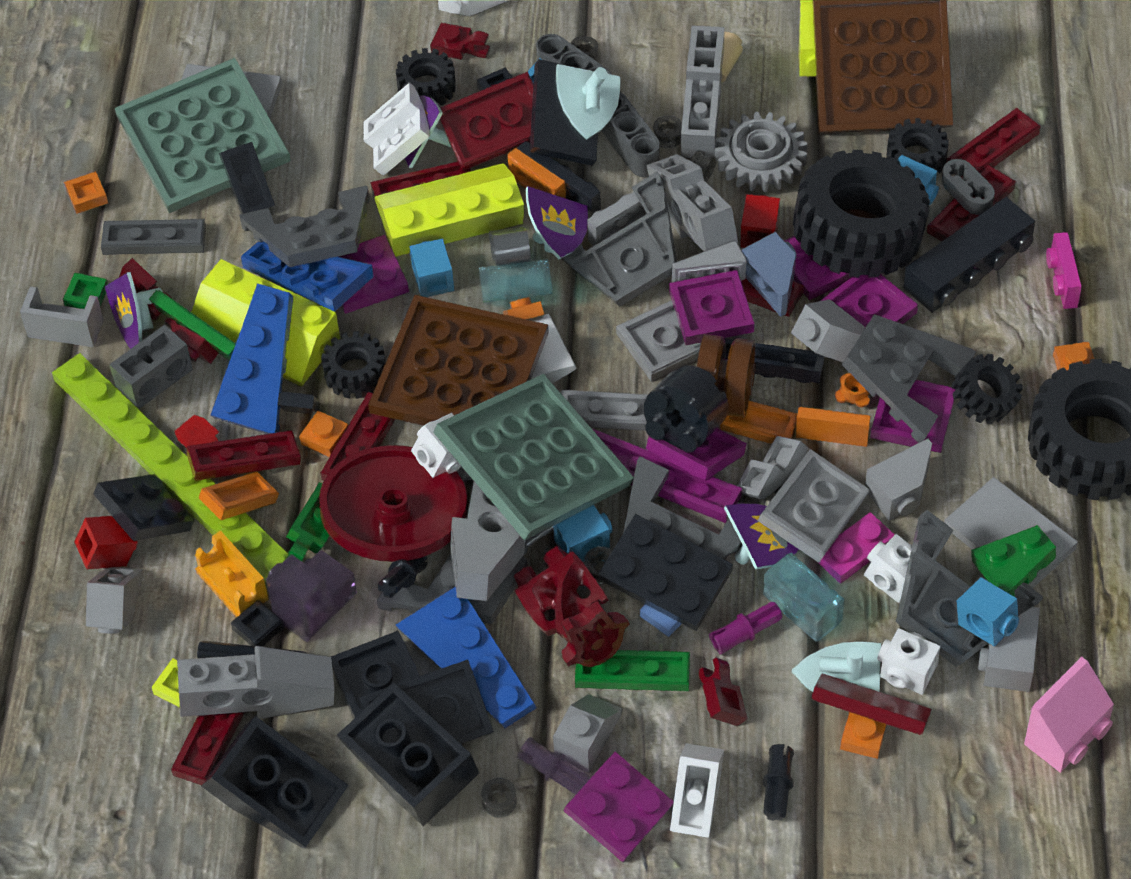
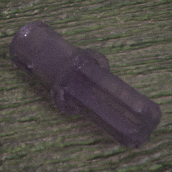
(553, 766)

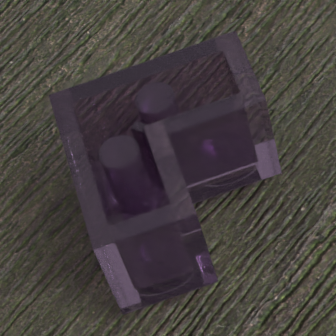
(309, 592)

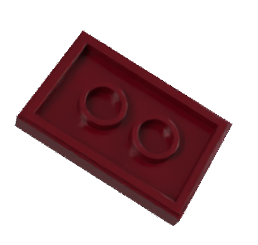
(489, 121)

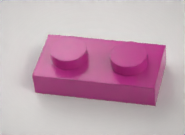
(1066, 277)
(853, 546)

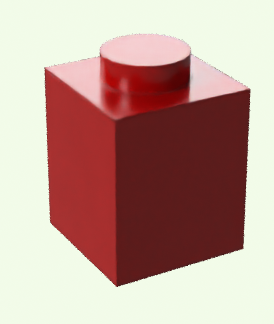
(759, 218)
(104, 543)

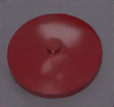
(390, 505)

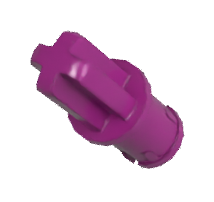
(745, 627)

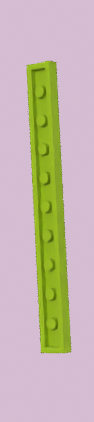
(163, 458)

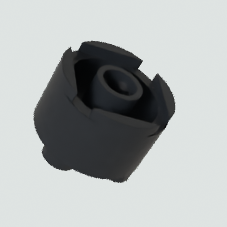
(685, 408)

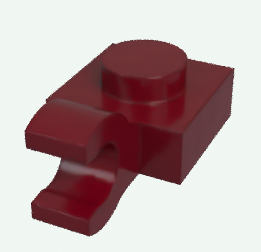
(458, 40)
(142, 281)
(197, 345)
(722, 697)

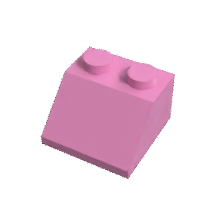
(1069, 717)

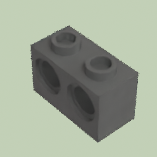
(151, 366)

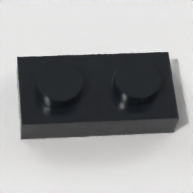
(246, 178)

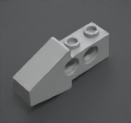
(702, 90)
(693, 204)
(483, 548)
(268, 682)

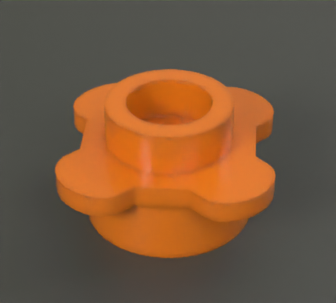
(846, 394)

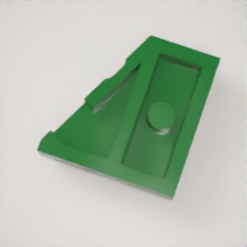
(1014, 558)

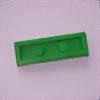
(184, 317)
(638, 671)

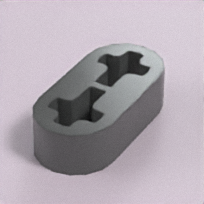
(964, 188)

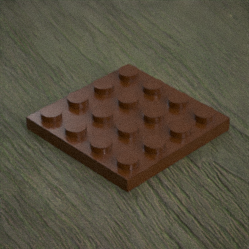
(881, 64)
(454, 360)

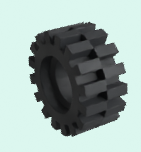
(432, 65)
(919, 135)
(349, 349)
(976, 399)

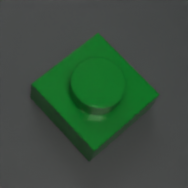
(81, 288)

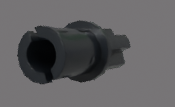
(401, 575)
(778, 782)

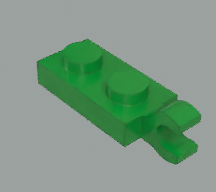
(308, 528)

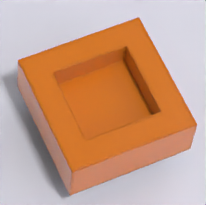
(86, 192)
(525, 309)
(1072, 353)
(322, 433)
(863, 736)

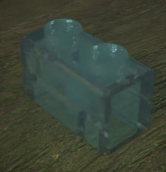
(515, 280)
(803, 597)

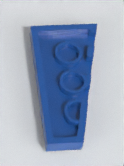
(323, 282)
(257, 364)
(453, 632)

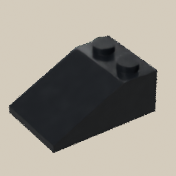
(409, 753)
(275, 783)

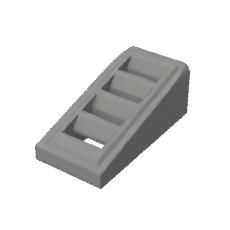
(714, 261)

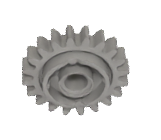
(761, 151)

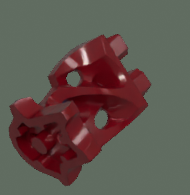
(583, 623)

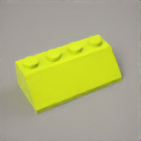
(451, 208)
(225, 302)

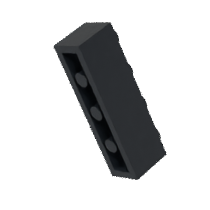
(969, 255)

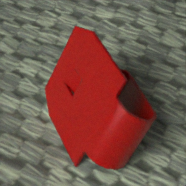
(196, 431)

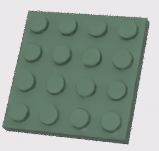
(190, 123)
(533, 456)

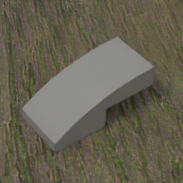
(767, 476)

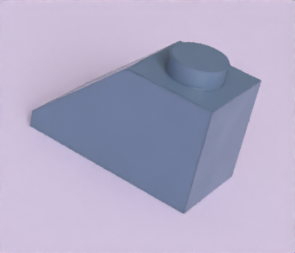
(771, 270)

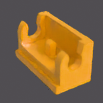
(230, 575)

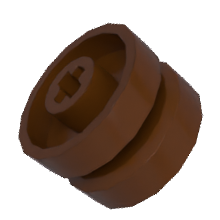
(734, 374)

